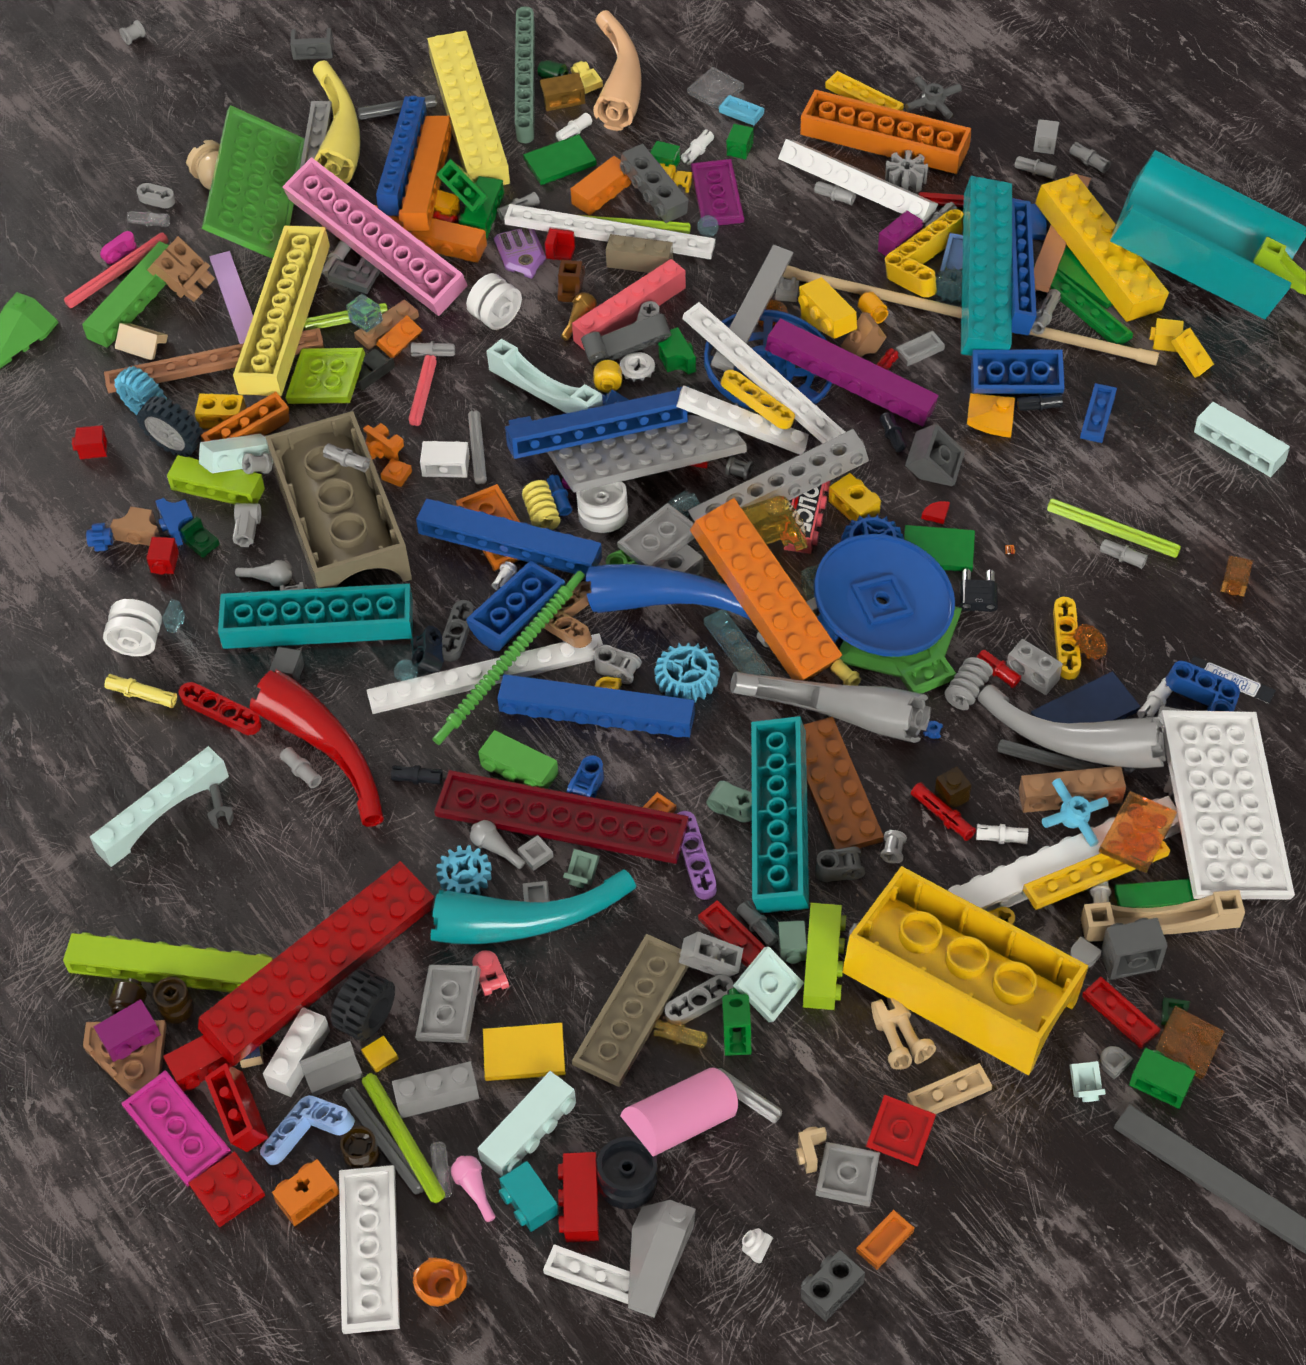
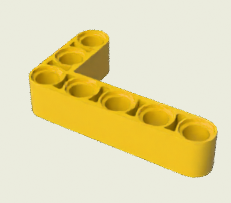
(906, 262)

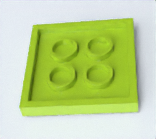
(325, 375)

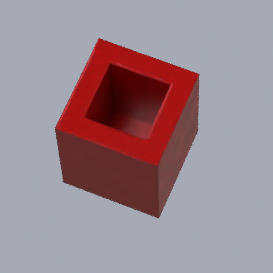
(90, 442)
(162, 555)

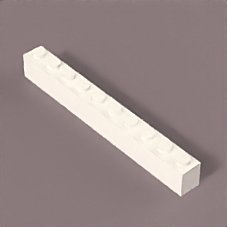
(1005, 883)

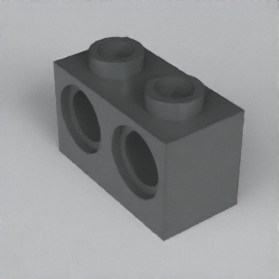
(837, 1288)

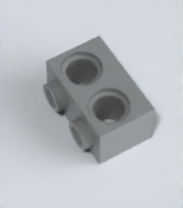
(1035, 666)

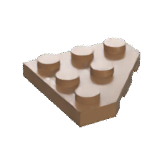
(134, 1070)

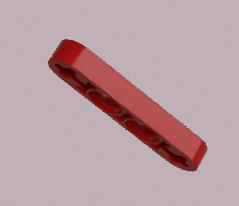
(221, 706)

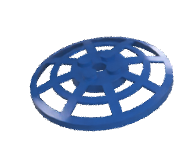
(781, 365)

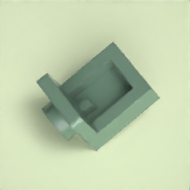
(581, 868)

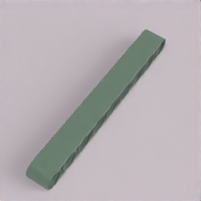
(525, 75)

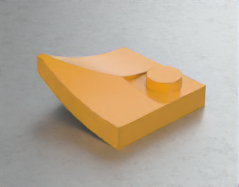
(991, 414)

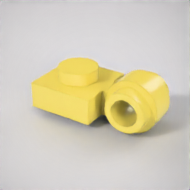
(589, 77)

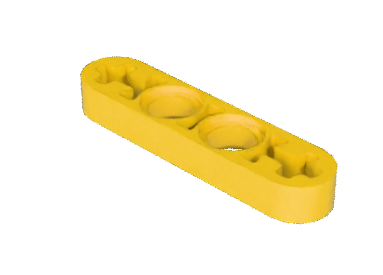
(777, 412)
(1063, 637)

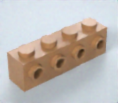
(1040, 795)

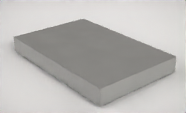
(658, 537)
(448, 1003)

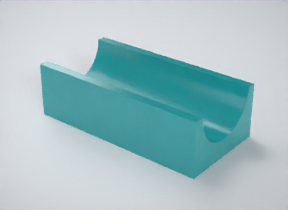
(1205, 233)

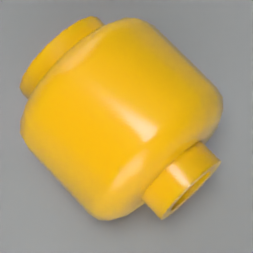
(607, 376)

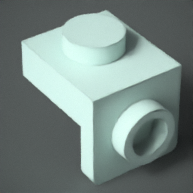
(1086, 1081)

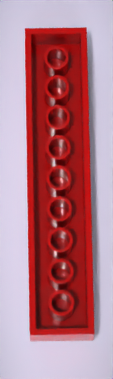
(315, 963)

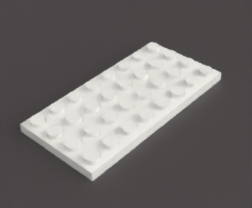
(1225, 804)

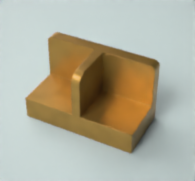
(563, 91)

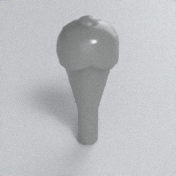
(276, 573)
(485, 835)

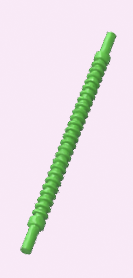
(455, 719)

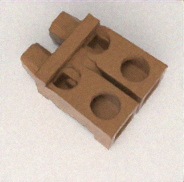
(181, 269)

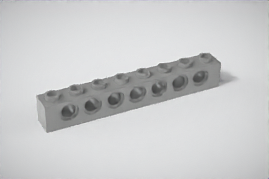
(795, 475)

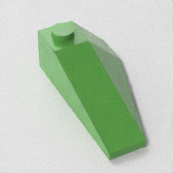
(21, 324)

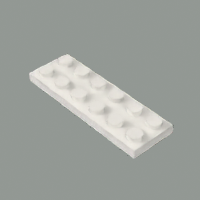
(368, 1250)

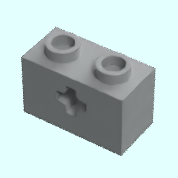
(710, 955)

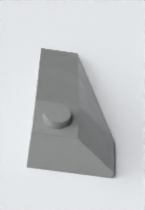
(655, 1252)

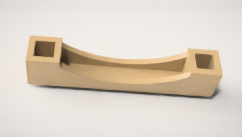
(1213, 912)

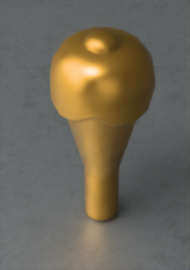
(582, 305)

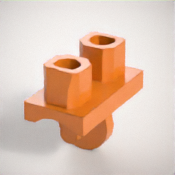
(379, 444)

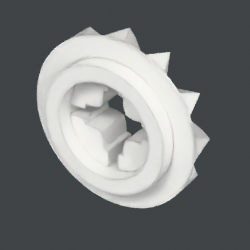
(630, 362)

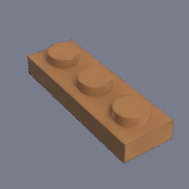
(390, 319)

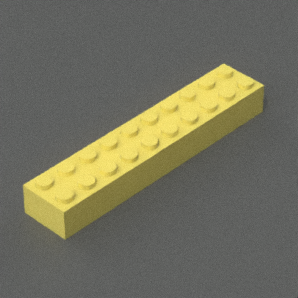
(467, 107)
(281, 311)

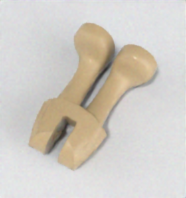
(899, 1017)

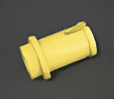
(845, 673)

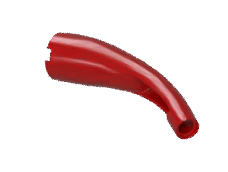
(305, 716)

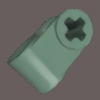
(729, 801)

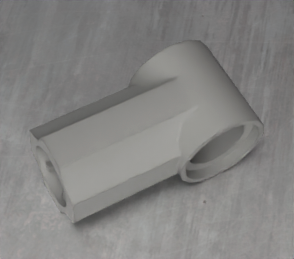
(246, 518)

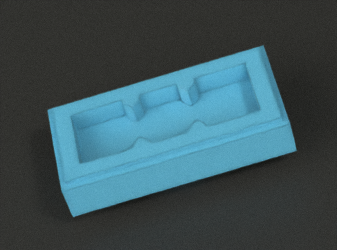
(741, 110)

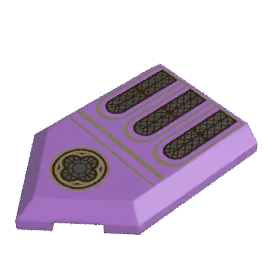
(520, 251)

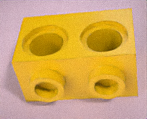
(217, 408)

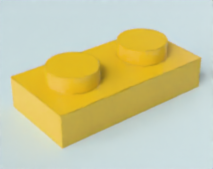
(1192, 352)

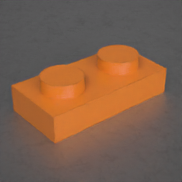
(399, 337)

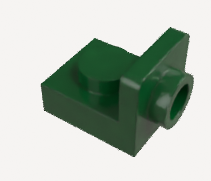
(199, 538)

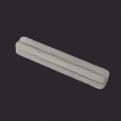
(755, 1100)

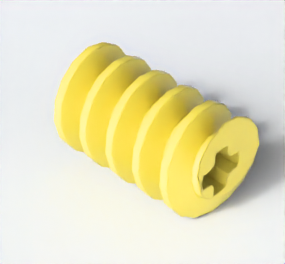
(541, 505)

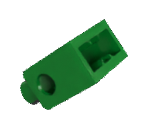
(736, 1014)

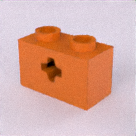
(300, 1205)

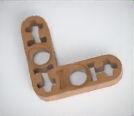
(565, 618)

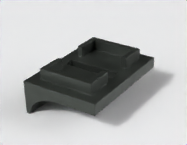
(377, 364)

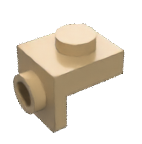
(806, 1152)

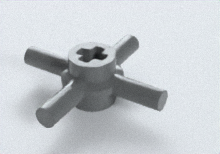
(933, 97)

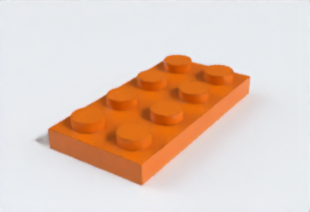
(493, 503)

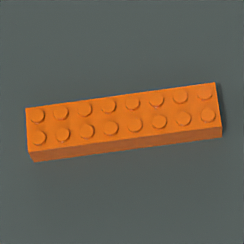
(885, 130)
(765, 591)

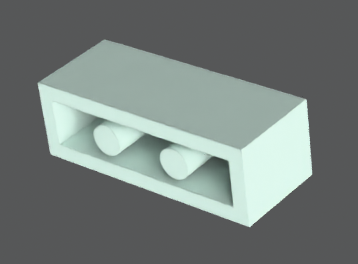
(228, 453)

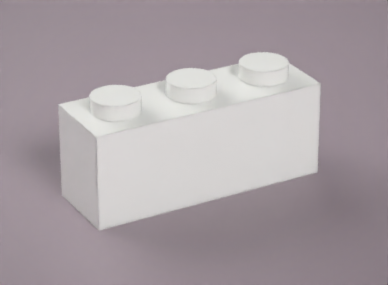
(300, 1042)

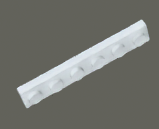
(741, 420)

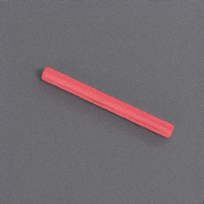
(113, 271)

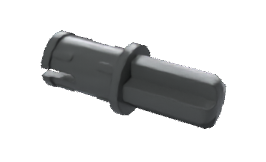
(757, 923)

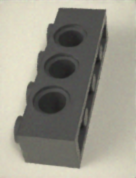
(654, 183)

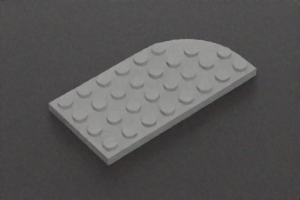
(646, 453)

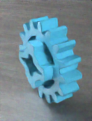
(464, 871)

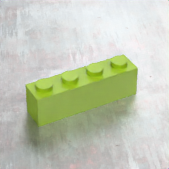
(228, 486)
(822, 956)

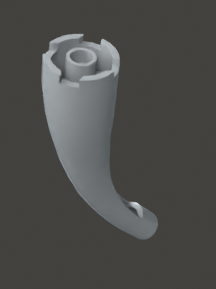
(873, 708)
(1112, 743)

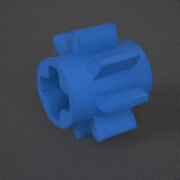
(99, 537)

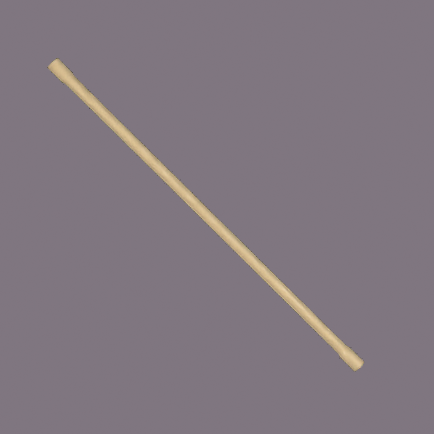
(1139, 355)

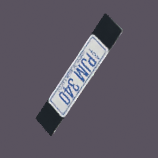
(1245, 685)

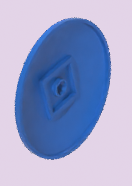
(889, 568)

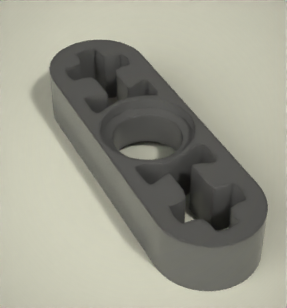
(458, 639)

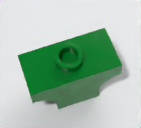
(677, 353)

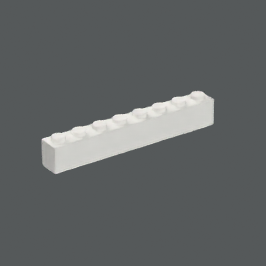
(856, 180)

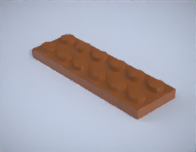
(838, 789)

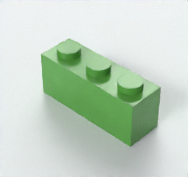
(517, 761)

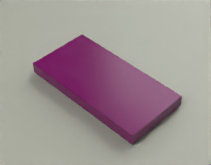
(717, 191)

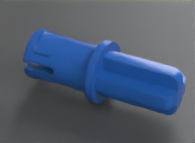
(559, 495)

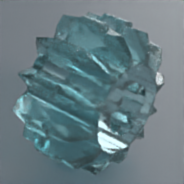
(949, 284)

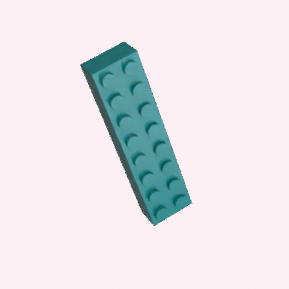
(316, 616)
(779, 815)

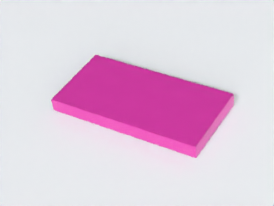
(176, 1127)

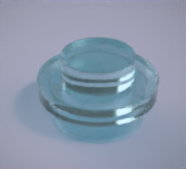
(707, 226)
(405, 670)

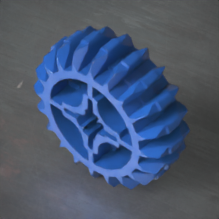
(871, 525)

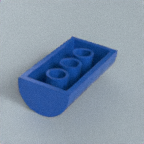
(1017, 372)
(513, 606)

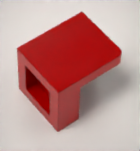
(560, 244)

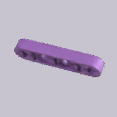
(698, 854)

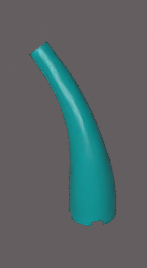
(484, 919)

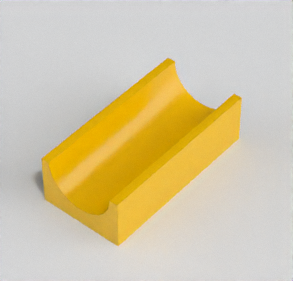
(963, 968)

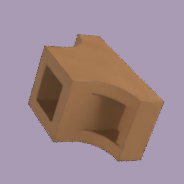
(866, 338)
(135, 527)

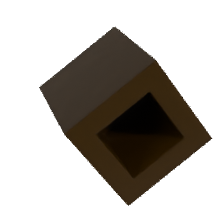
(953, 788)

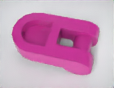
(118, 247)

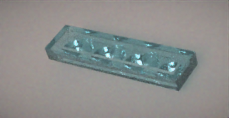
(735, 644)

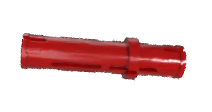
(964, 829)

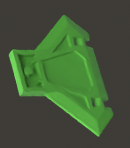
(917, 671)

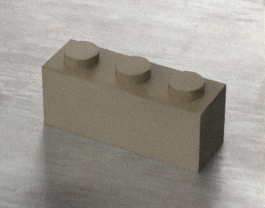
(637, 253)

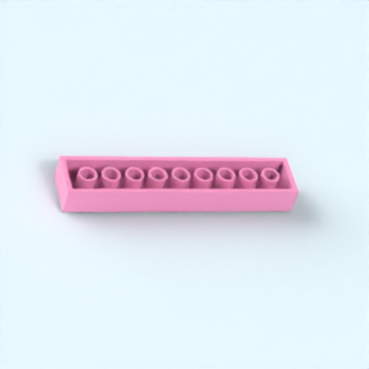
(375, 236)

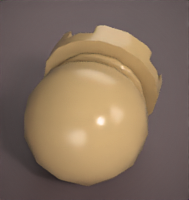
(203, 161)

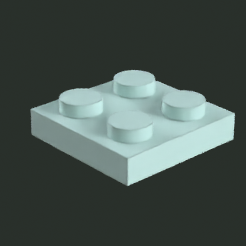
(768, 984)

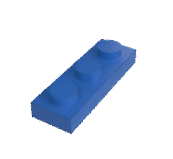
(1098, 413)

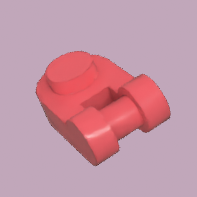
(490, 967)

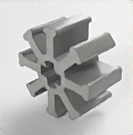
(907, 171)

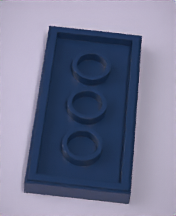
(1095, 702)

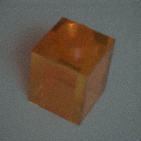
(1236, 576)

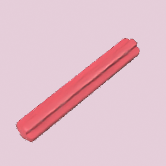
(422, 390)

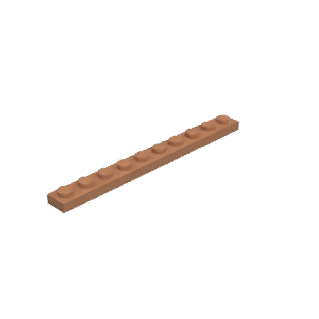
(204, 361)

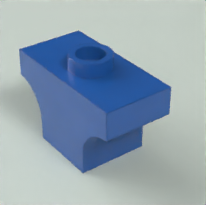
(173, 518)

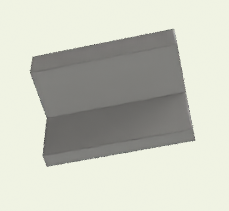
(331, 1069)

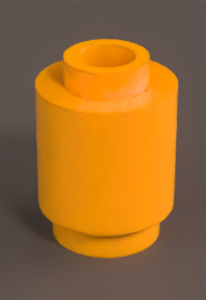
(872, 304)

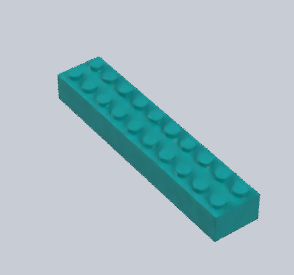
(987, 266)

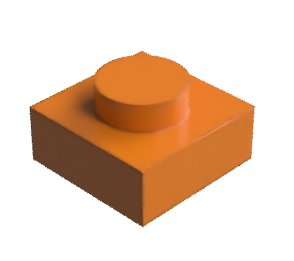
(396, 472)

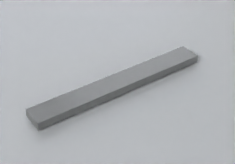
(756, 300)

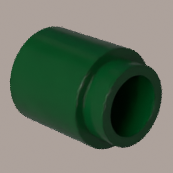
(551, 69)

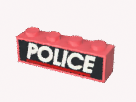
(809, 507)

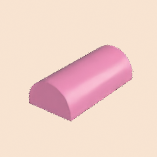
(682, 1110)

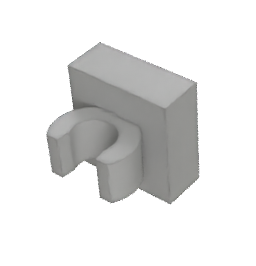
(787, 290)

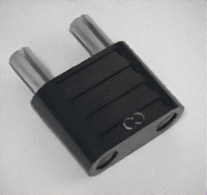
(978, 594)

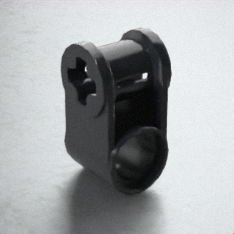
(428, 650)

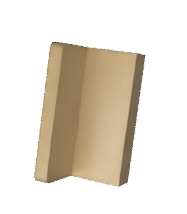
(138, 340)

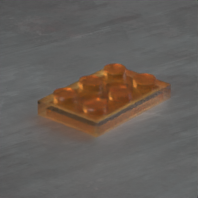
(1138, 832)

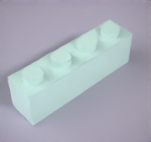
(1241, 439)
(527, 1124)

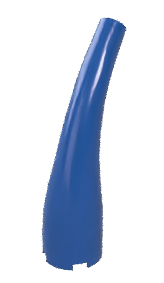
(638, 586)

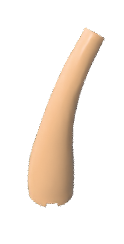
(622, 90)

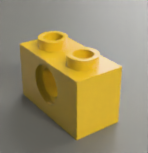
(854, 498)

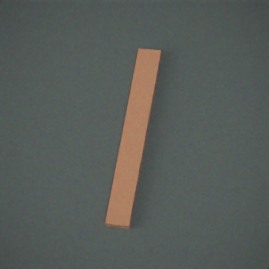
(1051, 254)

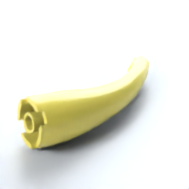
(341, 144)

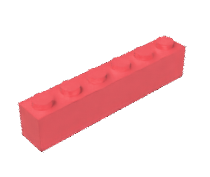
(625, 306)

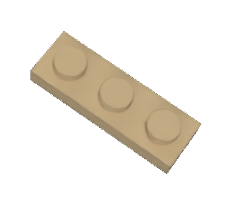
(951, 1090)

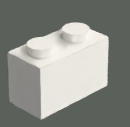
(444, 459)

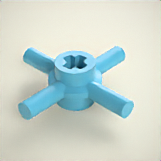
(1075, 812)

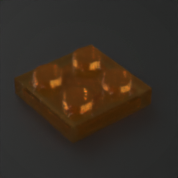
(1189, 1040)

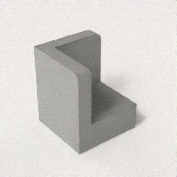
(1046, 136)

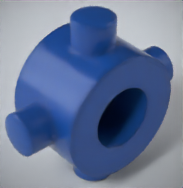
(933, 730)

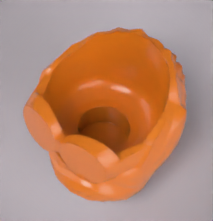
(439, 1281)

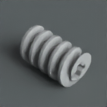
(968, 683)

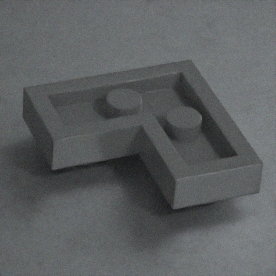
(357, 278)

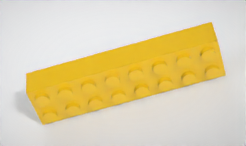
(1088, 232)

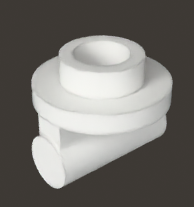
(756, 1244)

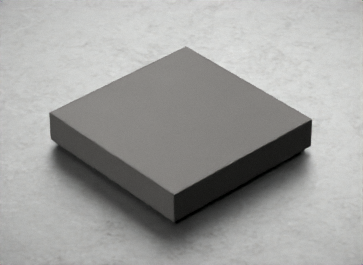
(847, 1174)

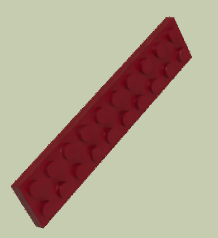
(563, 816)

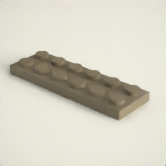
(631, 1011)

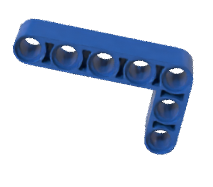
(1203, 686)

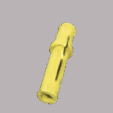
(130, 688)

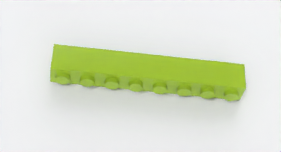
(155, 961)

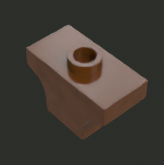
(570, 280)

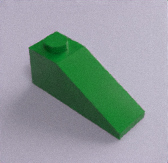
(462, 185)

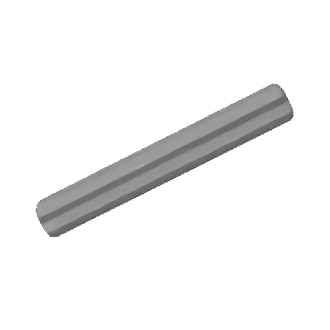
(477, 447)

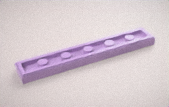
(232, 293)

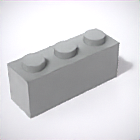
(435, 1089)

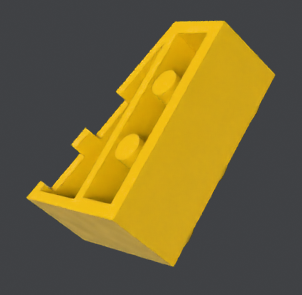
(826, 309)

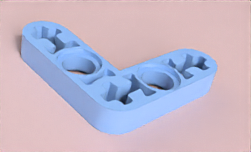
(302, 1117)

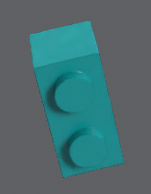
(528, 1196)

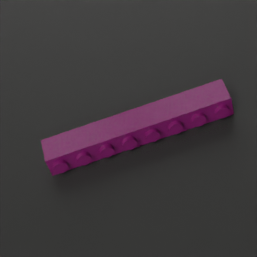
(851, 372)

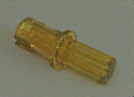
(680, 1034)

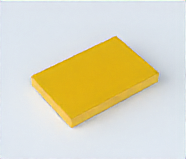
(523, 1051)

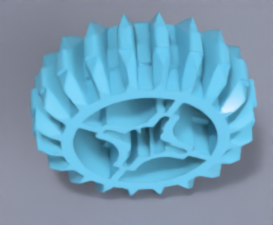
(136, 388)
(678, 663)

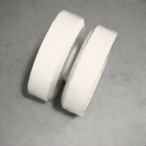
(494, 301)
(603, 507)
(132, 627)

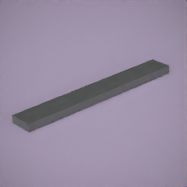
(1214, 1176)

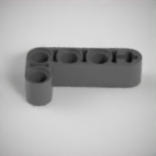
(626, 339)

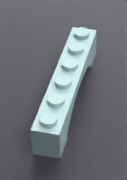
(509, 364)
(119, 835)

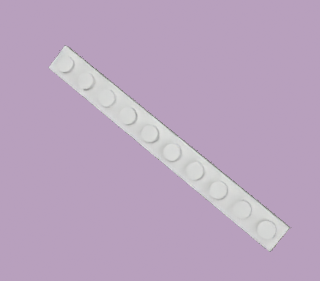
(601, 229)
(761, 372)
(466, 677)

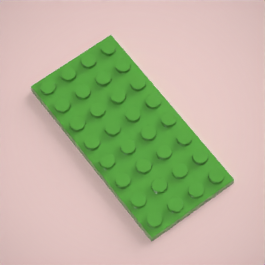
(248, 182)

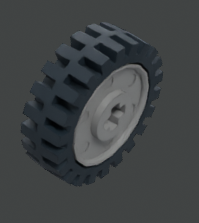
(169, 426)

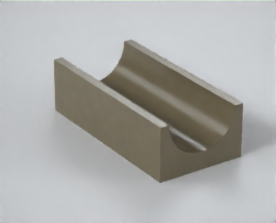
(335, 508)

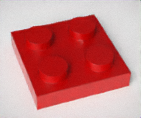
(901, 1130)
(226, 1189)

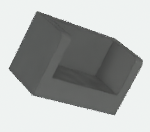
(312, 47)

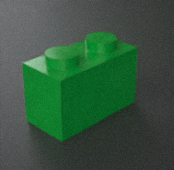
(1162, 1077)

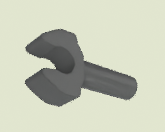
(219, 808)

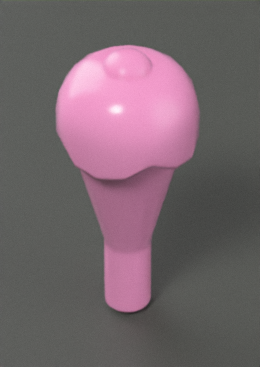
(467, 1173)

